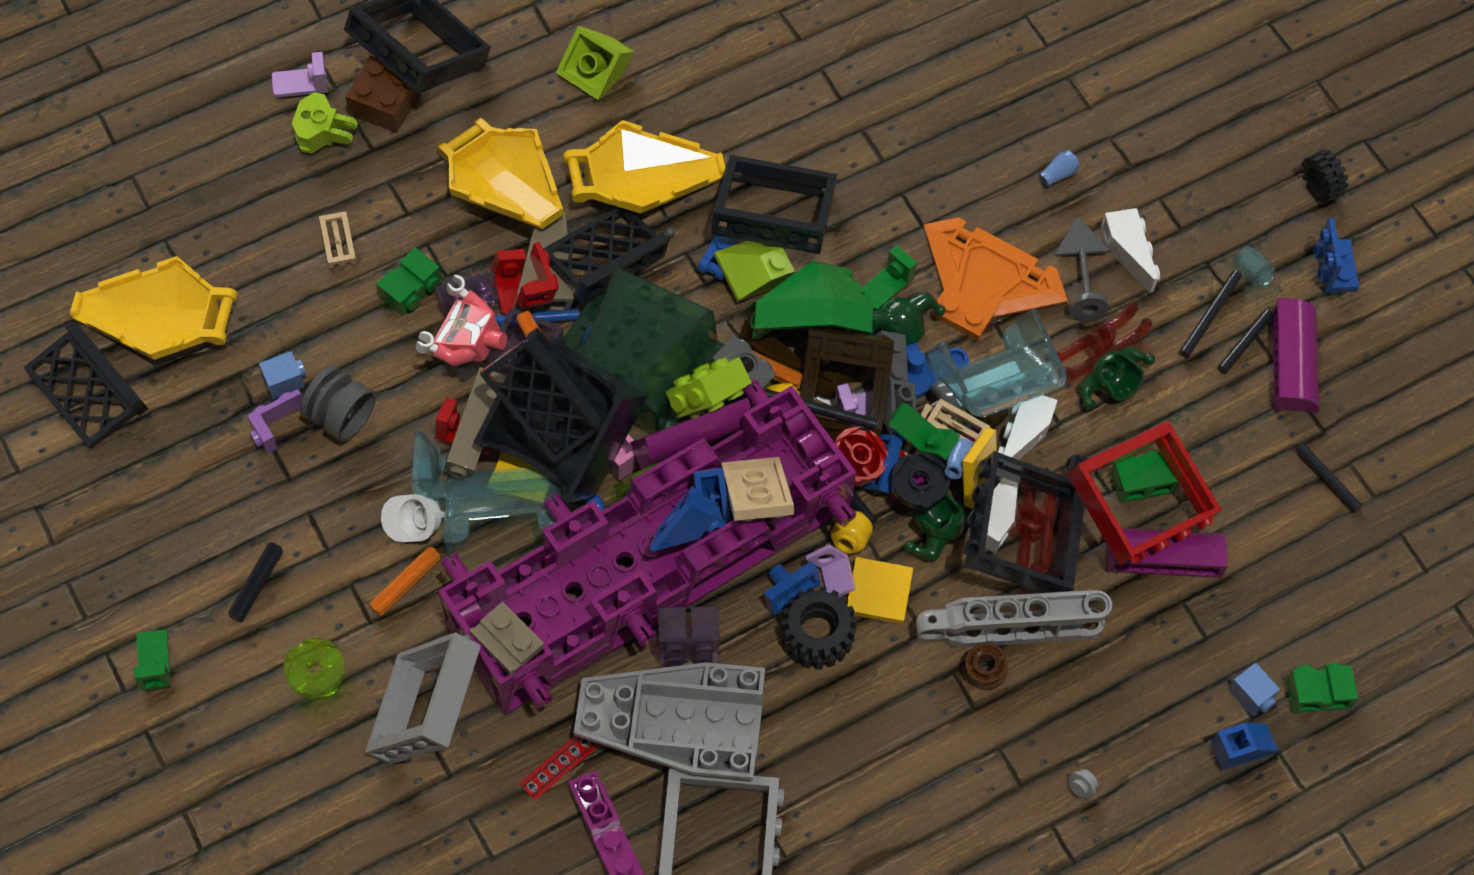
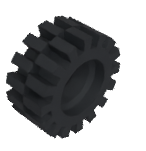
(1324, 175)

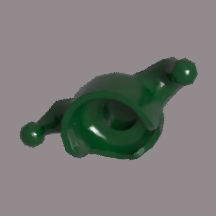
(905, 316)
(1115, 375)
(940, 526)

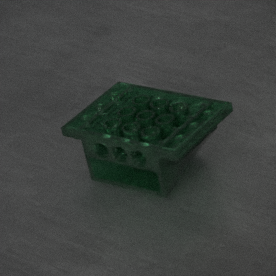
(645, 340)

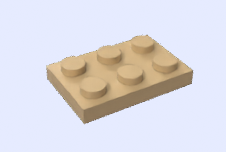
(757, 489)

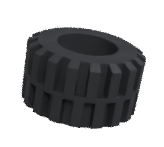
(818, 605)

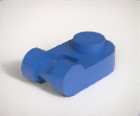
(706, 263)

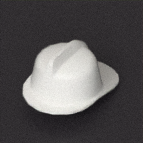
(411, 517)

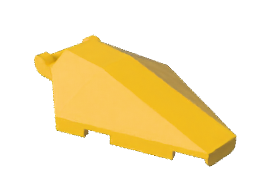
(641, 168)
(503, 173)
(157, 309)

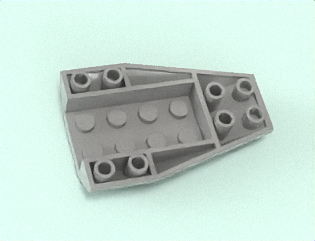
(679, 716)

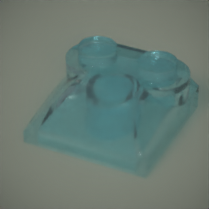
(428, 468)

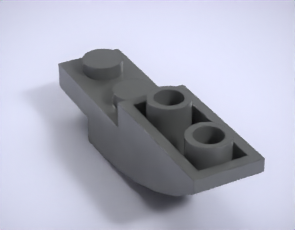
(899, 388)

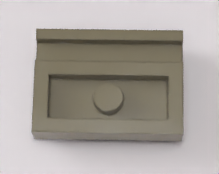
(507, 638)

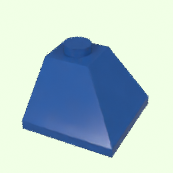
(686, 521)

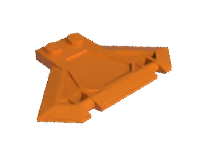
(986, 277)

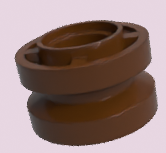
(986, 653)

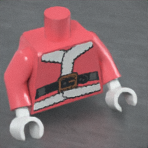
(467, 330)

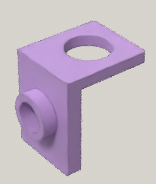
(835, 569)

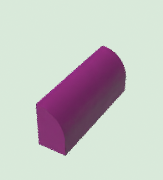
(1295, 356)
(709, 425)
(1195, 556)

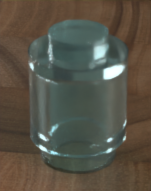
(1254, 266)

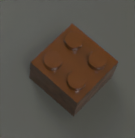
(380, 96)

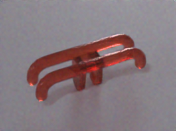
(1102, 341)
(1036, 526)

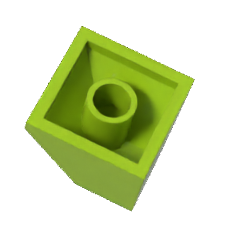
(594, 61)
(753, 268)

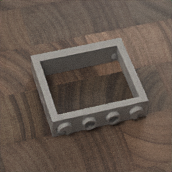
(389, 735)
(758, 784)

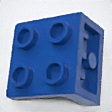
(1336, 261)

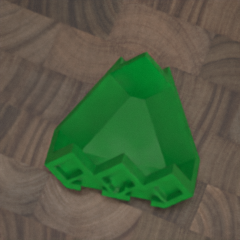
(811, 299)

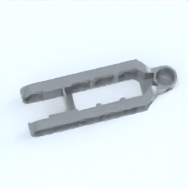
(1057, 621)

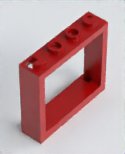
(1182, 468)

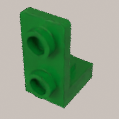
(891, 279)
(922, 433)
(153, 660)

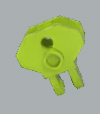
(318, 124)

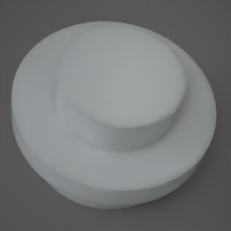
(1083, 783)

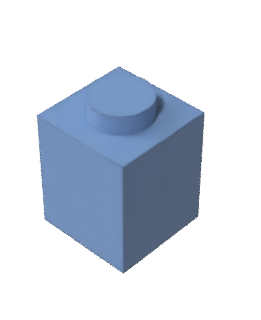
(282, 374)
(1254, 690)

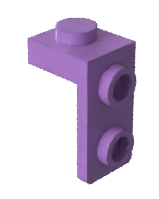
(270, 413)

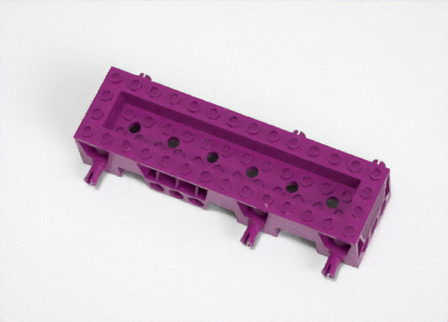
(625, 602)

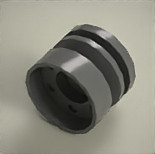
(338, 403)

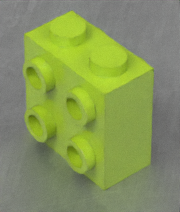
(708, 387)

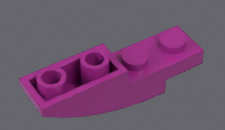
(604, 825)

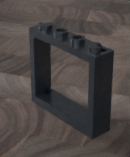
(364, 27)
(771, 229)
(1068, 529)

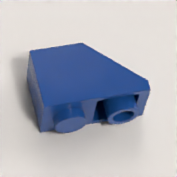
(1243, 744)

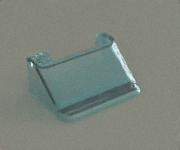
(1005, 378)
(495, 496)

